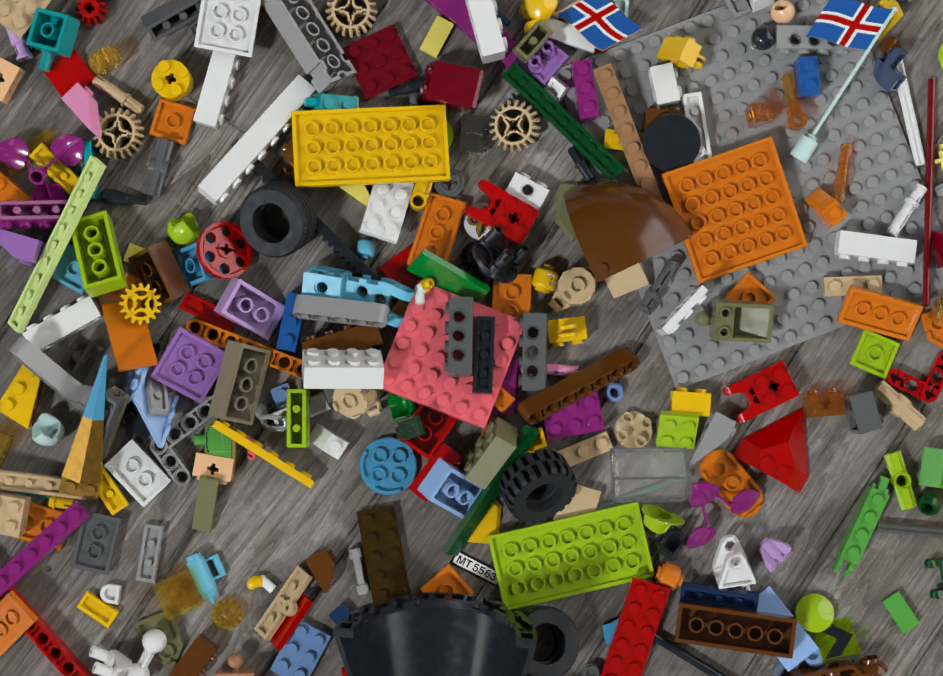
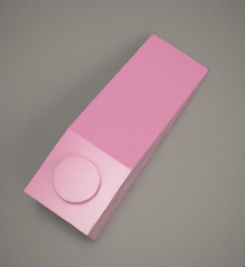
(84, 106)

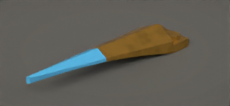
(84, 464)

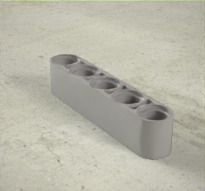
(340, 311)

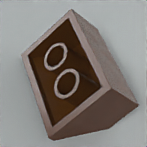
(161, 271)

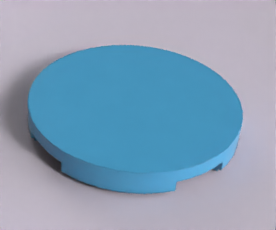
(388, 466)

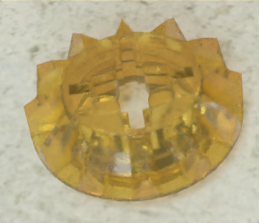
(220, 620)

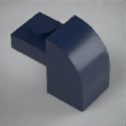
(886, 72)

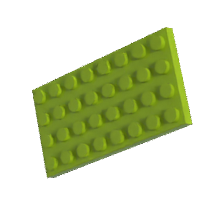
(571, 555)

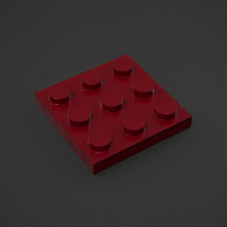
(380, 62)

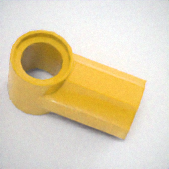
(422, 191)

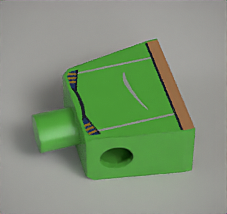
(218, 443)

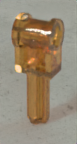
(793, 105)

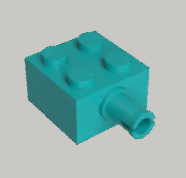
(53, 35)

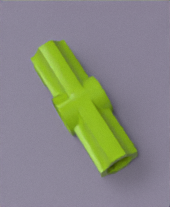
(903, 492)

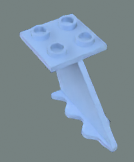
(158, 425)

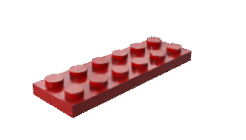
(635, 628)

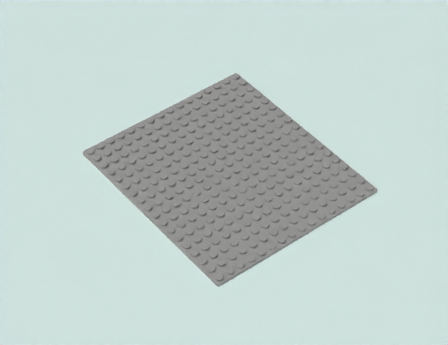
(878, 177)

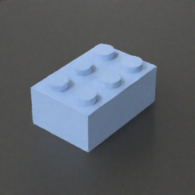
(449, 488)

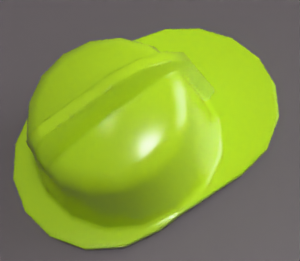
(658, 519)

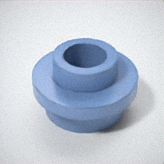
(620, 392)

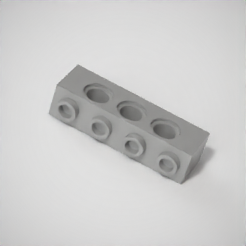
(783, 45)

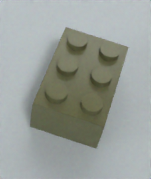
(490, 452)

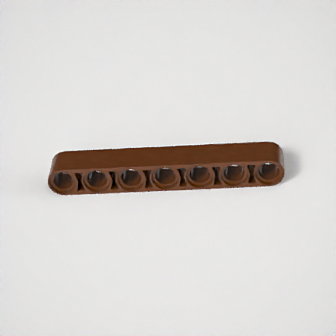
(578, 385)

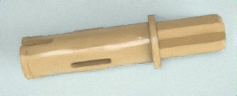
(116, 93)

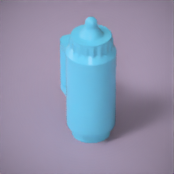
(202, 575)

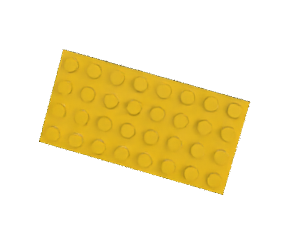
(370, 146)

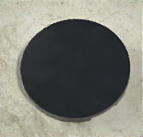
(671, 141)

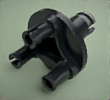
(495, 262)

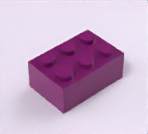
(575, 419)

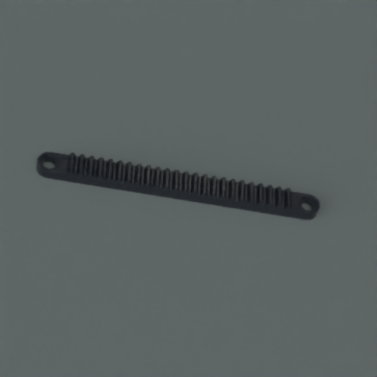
(323, 231)

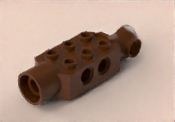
(869, 666)

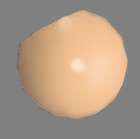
(782, 12)

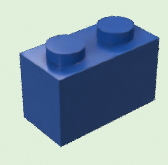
(806, 77)

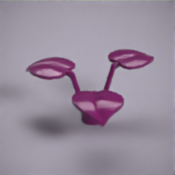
(68, 150)
(703, 494)

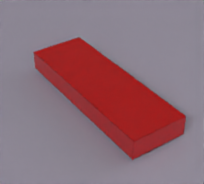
(205, 310)
(290, 623)

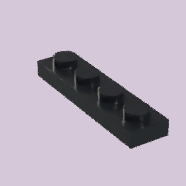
(483, 355)

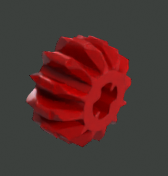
(93, 17)

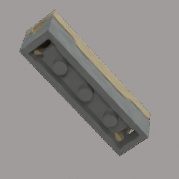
(115, 405)

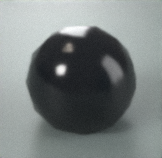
(762, 38)

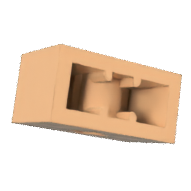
(12, 76)
(204, 461)

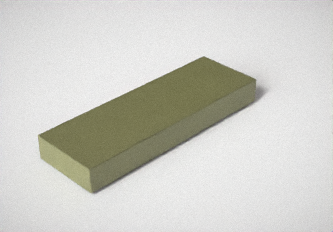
(205, 503)

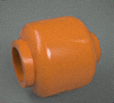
(668, 575)

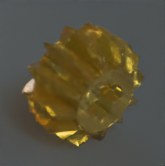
(105, 60)

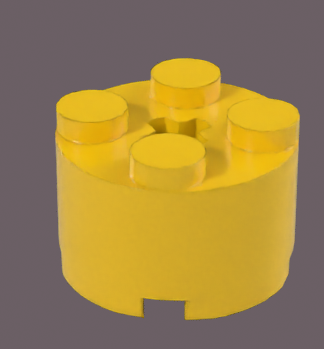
(176, 90)

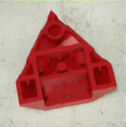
(778, 451)

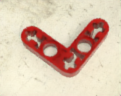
(921, 386)

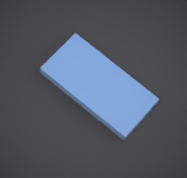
(803, 644)

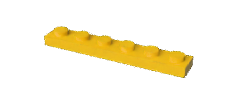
(256, 448)

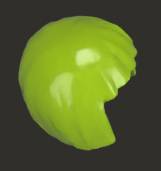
(183, 229)

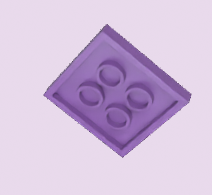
(189, 364)

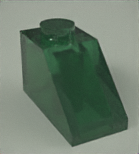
(410, 428)

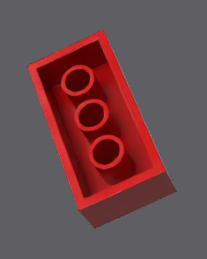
(436, 426)

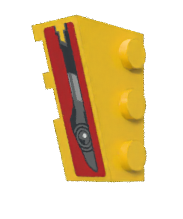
(22, 398)

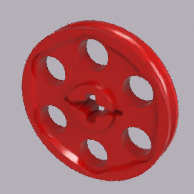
(218, 255)

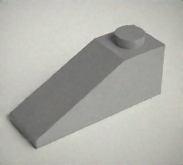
(714, 434)

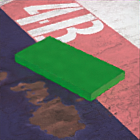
(447, 276)

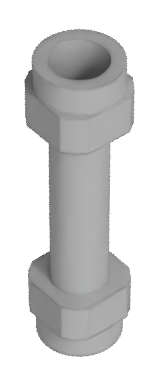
(362, 587)

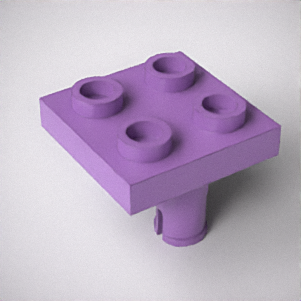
(544, 62)

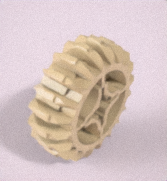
(359, 12)
(520, 118)
(118, 141)

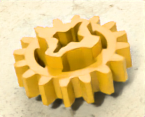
(134, 297)

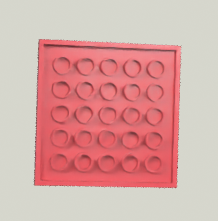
(417, 359)

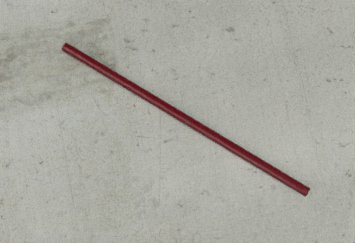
(929, 193)

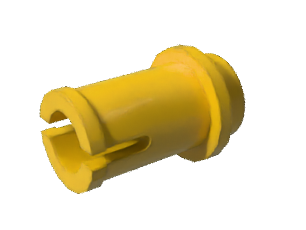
(60, 502)

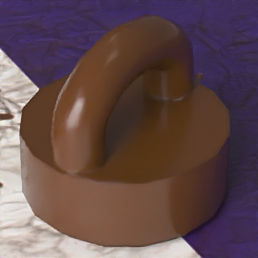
(889, 43)

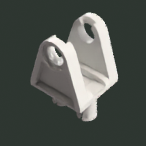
(732, 566)

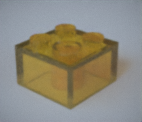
(177, 594)

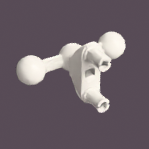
(119, 665)

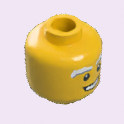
(545, 279)

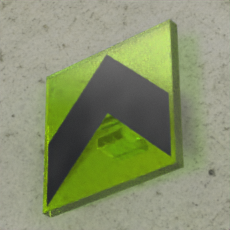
(837, 640)

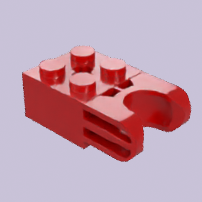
(497, 213)
(758, 394)

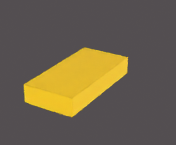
(98, 609)

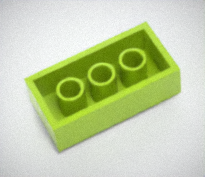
(98, 255)

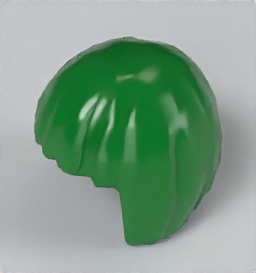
(401, 407)

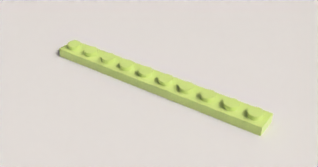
(56, 244)

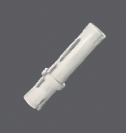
(908, 207)

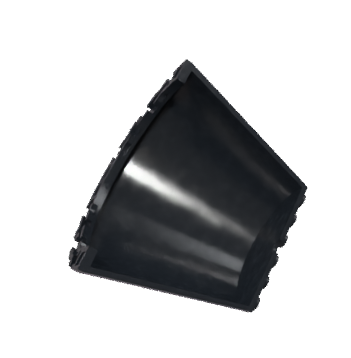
(436, 637)

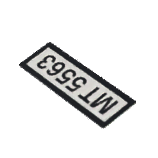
(475, 567)

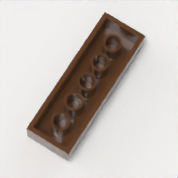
(735, 629)

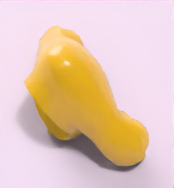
(536, 10)

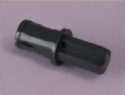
(581, 163)

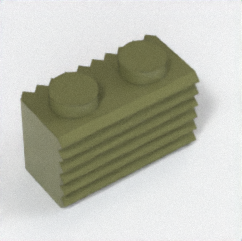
(532, 41)

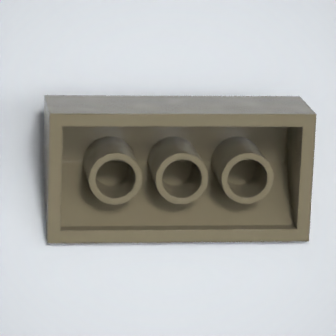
(239, 382)

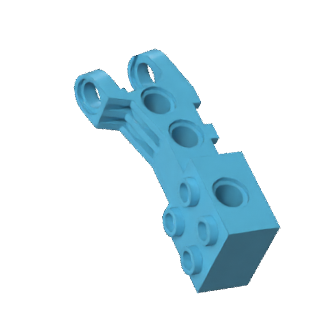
(340, 284)

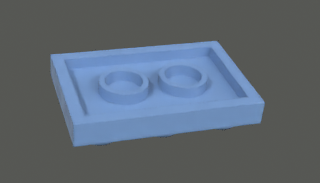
(301, 651)

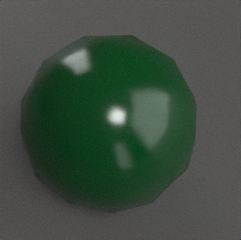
(929, 503)

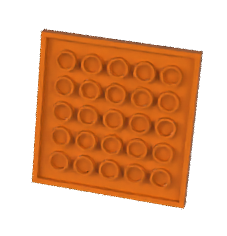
(735, 209)

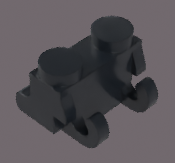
(672, 543)

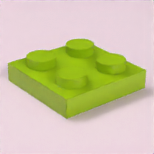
(874, 353)
(677, 429)

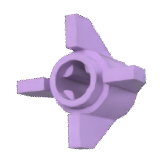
(774, 552)

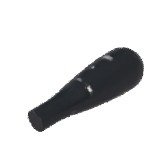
(408, 88)
(116, 197)

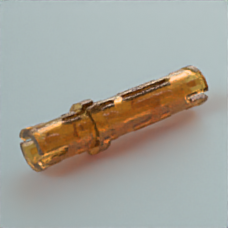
(841, 181)

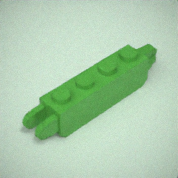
(862, 525)

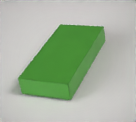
(900, 612)

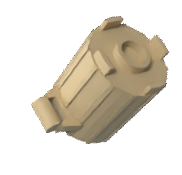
(573, 288)
(357, 401)

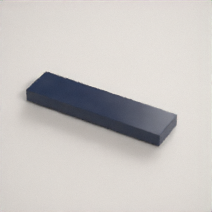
(719, 597)

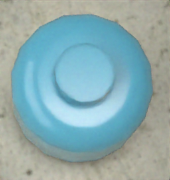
(365, 249)

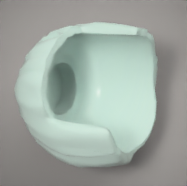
(47, 430)

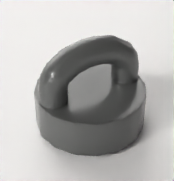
(415, 99)

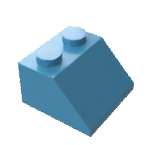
(190, 265)

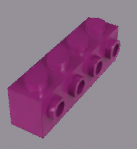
(30, 213)

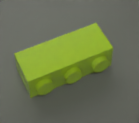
(298, 418)

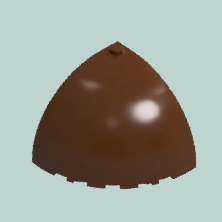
(621, 225)

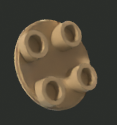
(633, 429)

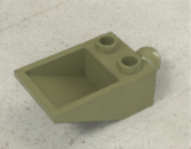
(743, 323)

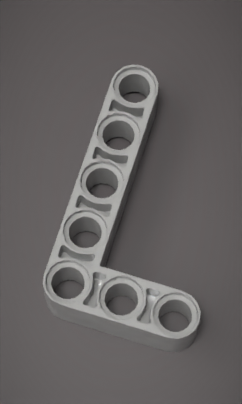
(50, 373)
(170, 443)

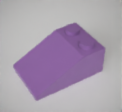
(22, 247)

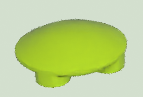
(814, 613)

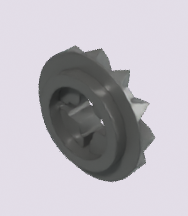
(455, 189)

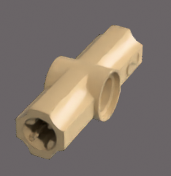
(899, 405)

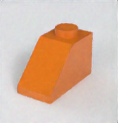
(826, 207)

